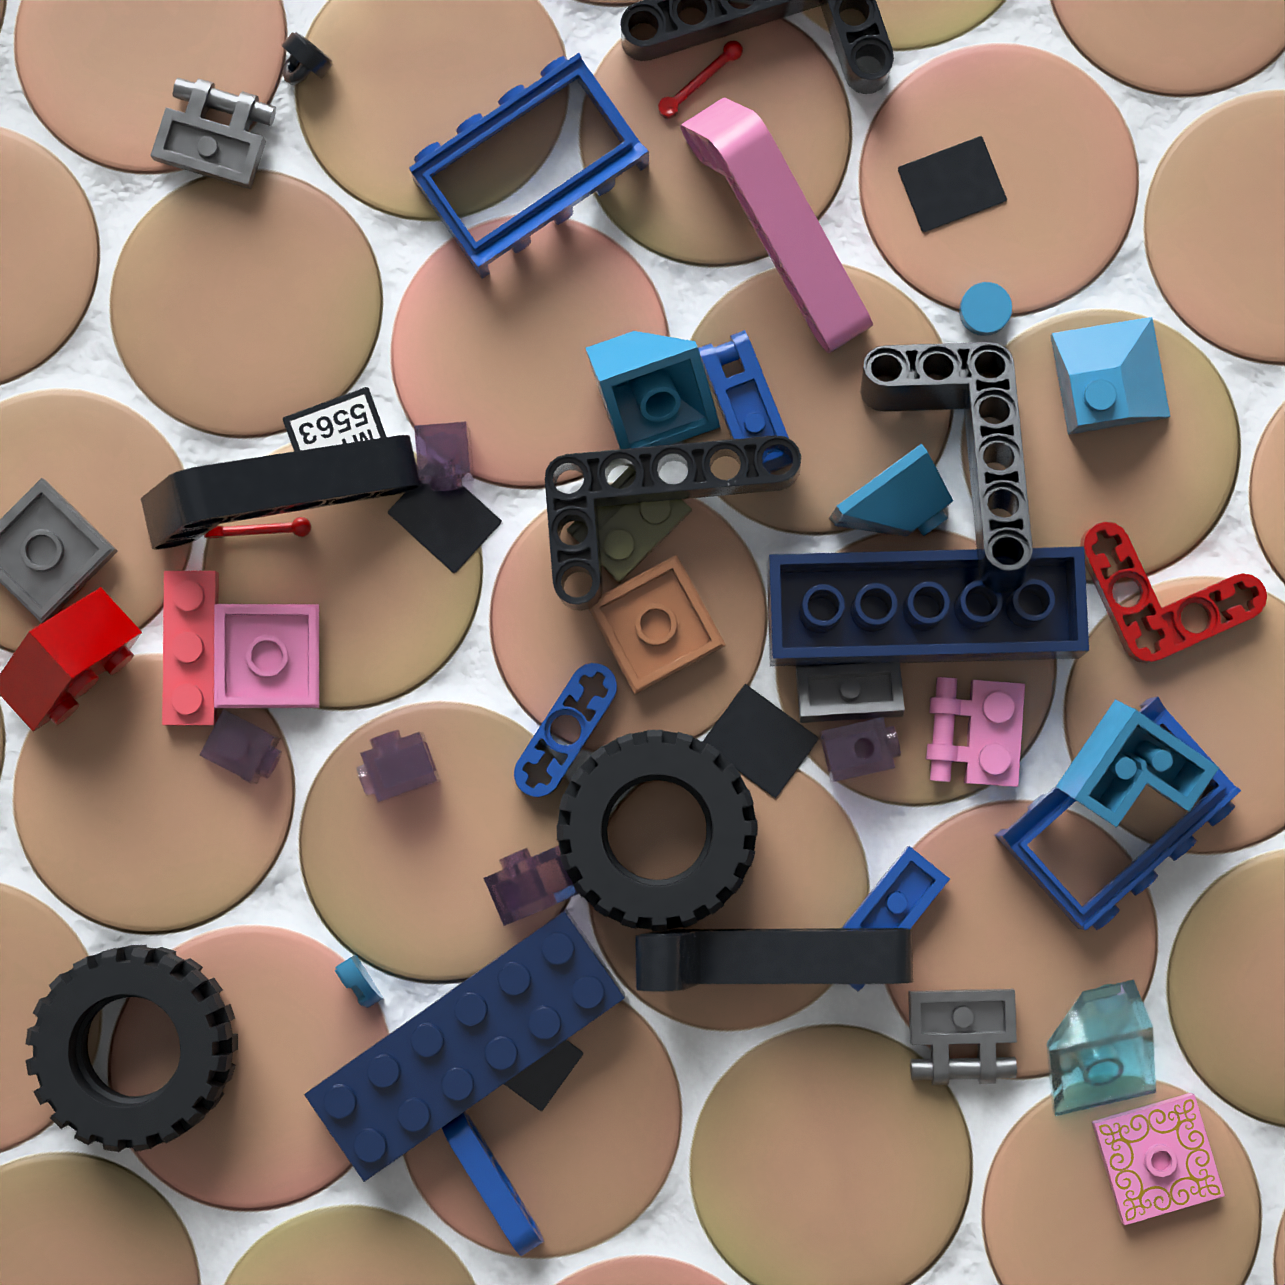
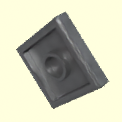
(48, 551)

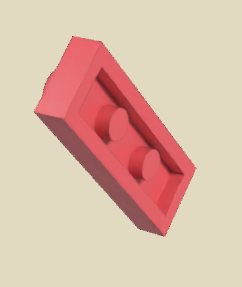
(189, 648)

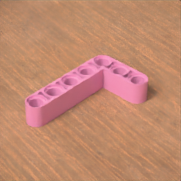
(743, 150)

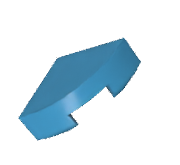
(355, 976)

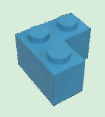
(1128, 755)

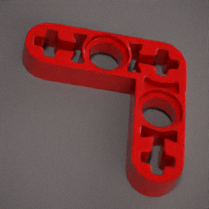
(1168, 618)

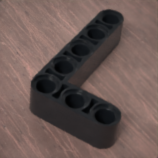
(723, 20)
(985, 441)
(647, 488)
(214, 494)
(772, 956)

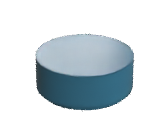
(985, 308)

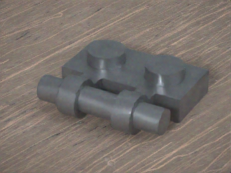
(208, 146)
(962, 1018)

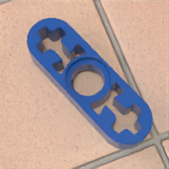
(596, 704)
(492, 1184)

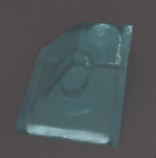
(1102, 1050)

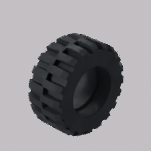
(644, 901)
(64, 1062)

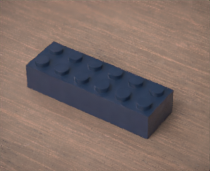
(923, 608)
(465, 1045)

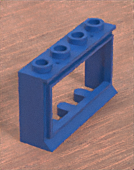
(555, 205)
(1138, 873)

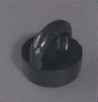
(305, 56)

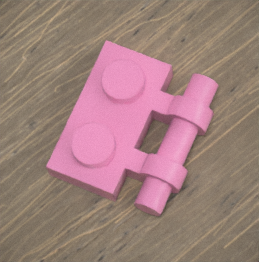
(992, 733)

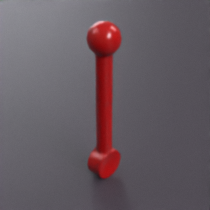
(668, 105)
(300, 527)

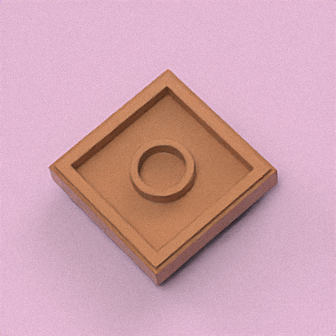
(656, 624)

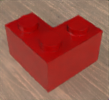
(65, 657)

